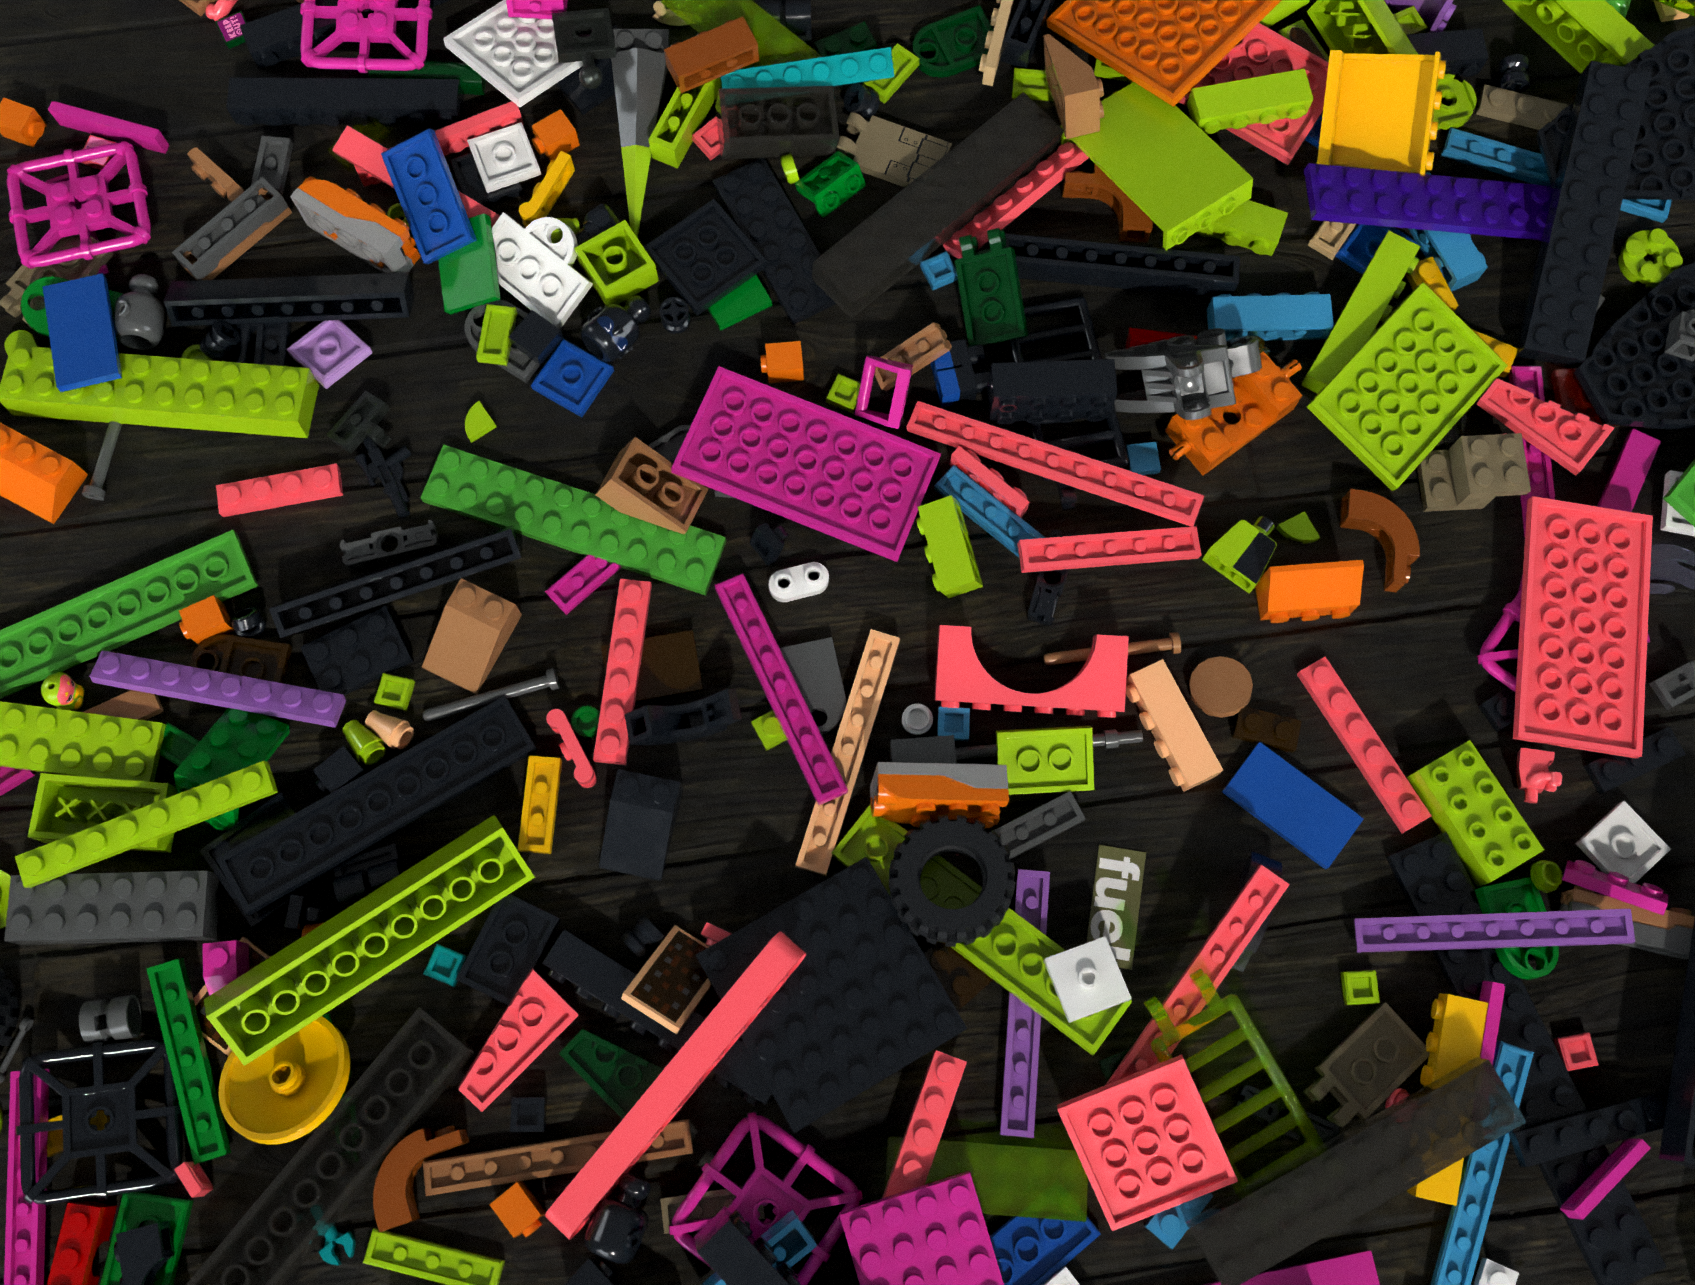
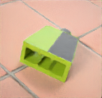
(1243, 552)

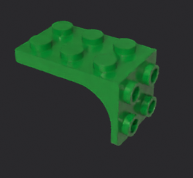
(229, 746)

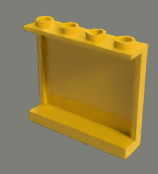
(1381, 111)

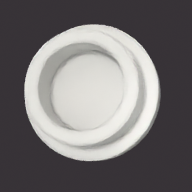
(917, 719)

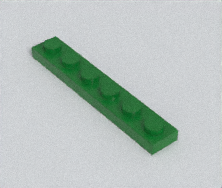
(188, 1061)

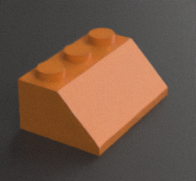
(36, 475)
(1310, 591)

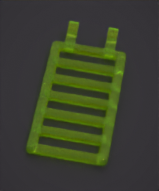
(1264, 1059)

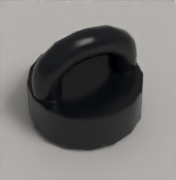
(247, 619)

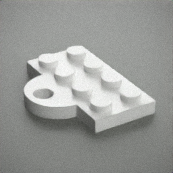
(537, 269)

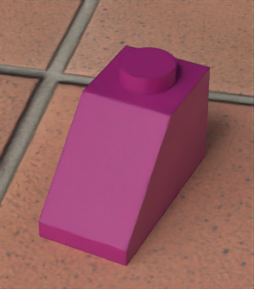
(224, 963)

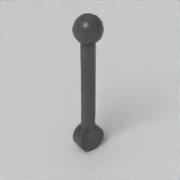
(24, 1027)

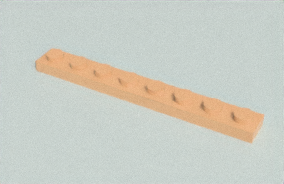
(849, 749)

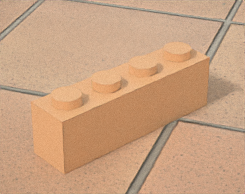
(1172, 725)

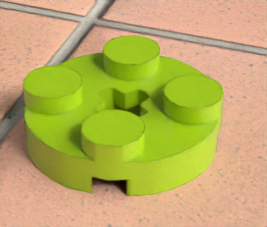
(1462, 106)
(1659, 246)

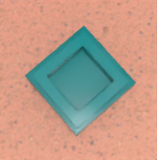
(445, 965)

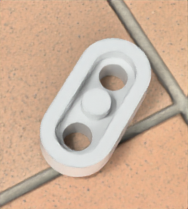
(800, 584)

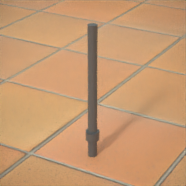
(1108, 739)

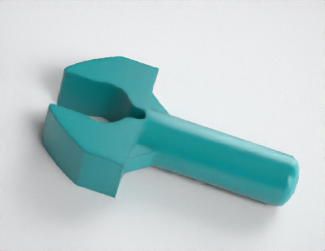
(332, 1236)

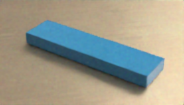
(986, 509)

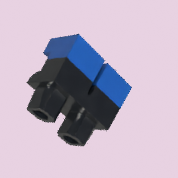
(955, 374)

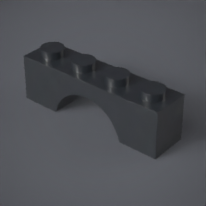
(143, 1252)

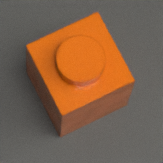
(20, 122)
(554, 135)
(783, 362)
(205, 620)
(518, 1210)

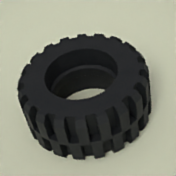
(960, 838)

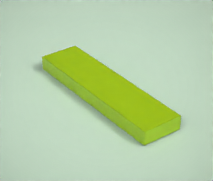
(431, 1260)

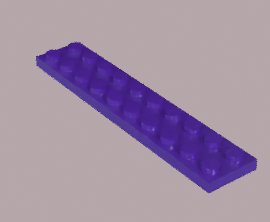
(1427, 201)

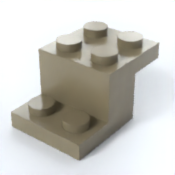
(1473, 472)

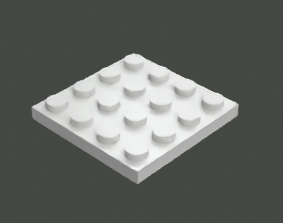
(511, 53)

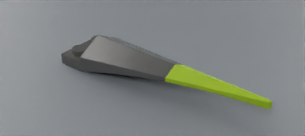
(639, 87)

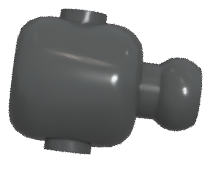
(139, 314)

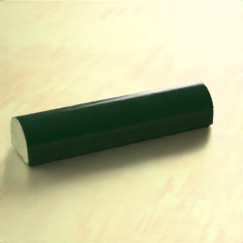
(469, 79)

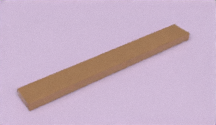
(539, 1160)

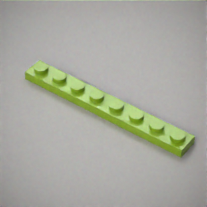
(146, 824)

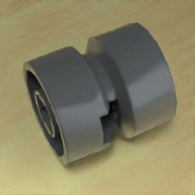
(104, 1019)

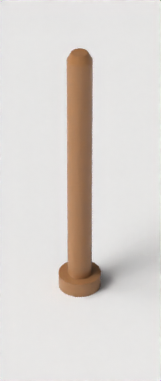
(1172, 643)

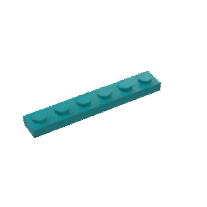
(821, 71)

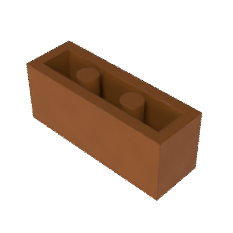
(711, 54)

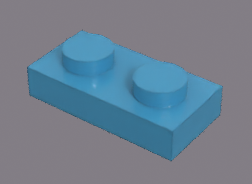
(1170, 1224)

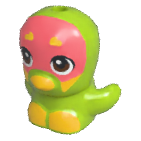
(62, 692)

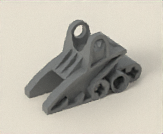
(1187, 373)

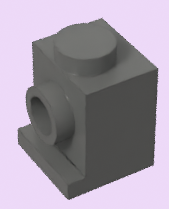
(1682, 332)

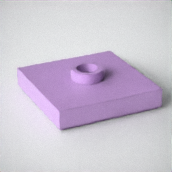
(329, 351)

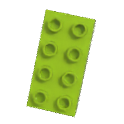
(1360, 27)
(77, 802)
(1475, 814)

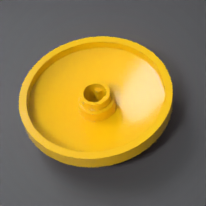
(288, 1086)

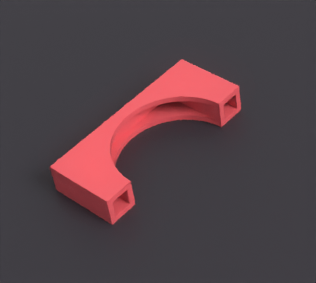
(1095, 687)

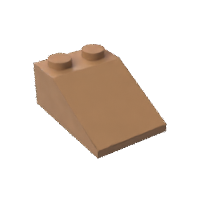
(1073, 89)
(646, 489)
(470, 636)

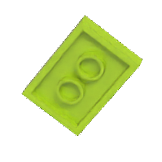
(1047, 759)

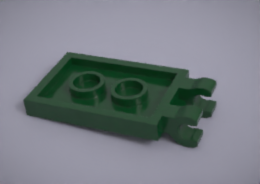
(990, 291)

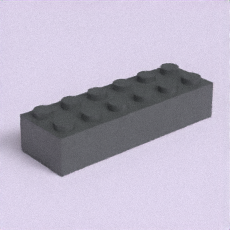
(114, 908)

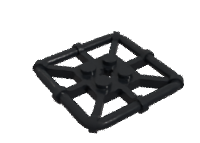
(84, 1139)

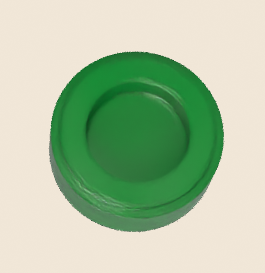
(585, 721)

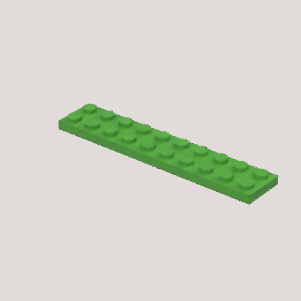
(570, 519)
(121, 611)

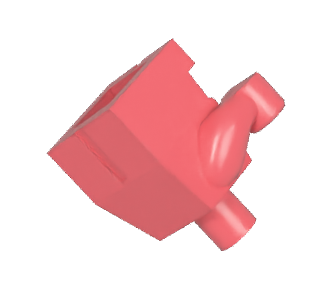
(1533, 773)

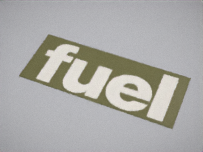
(1117, 901)

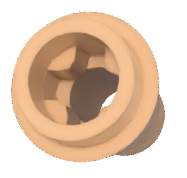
(392, 730)

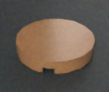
(1220, 686)

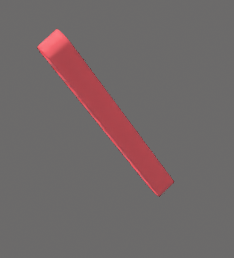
(675, 1084)

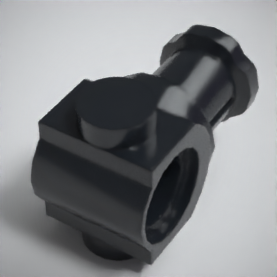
(596, 222)

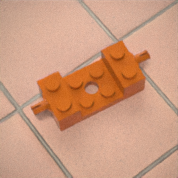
(1260, 403)

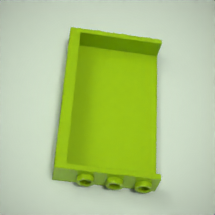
(1164, 163)

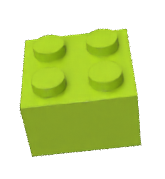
(616, 264)

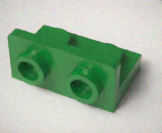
(831, 183)

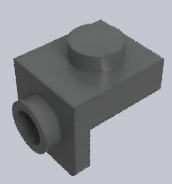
(1676, 685)

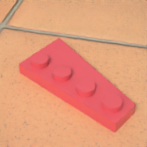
(1556, 432)
(521, 1035)

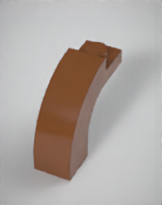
(1133, 222)
(1389, 526)
(394, 1183)

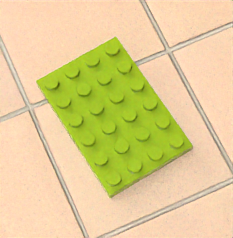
(1407, 386)

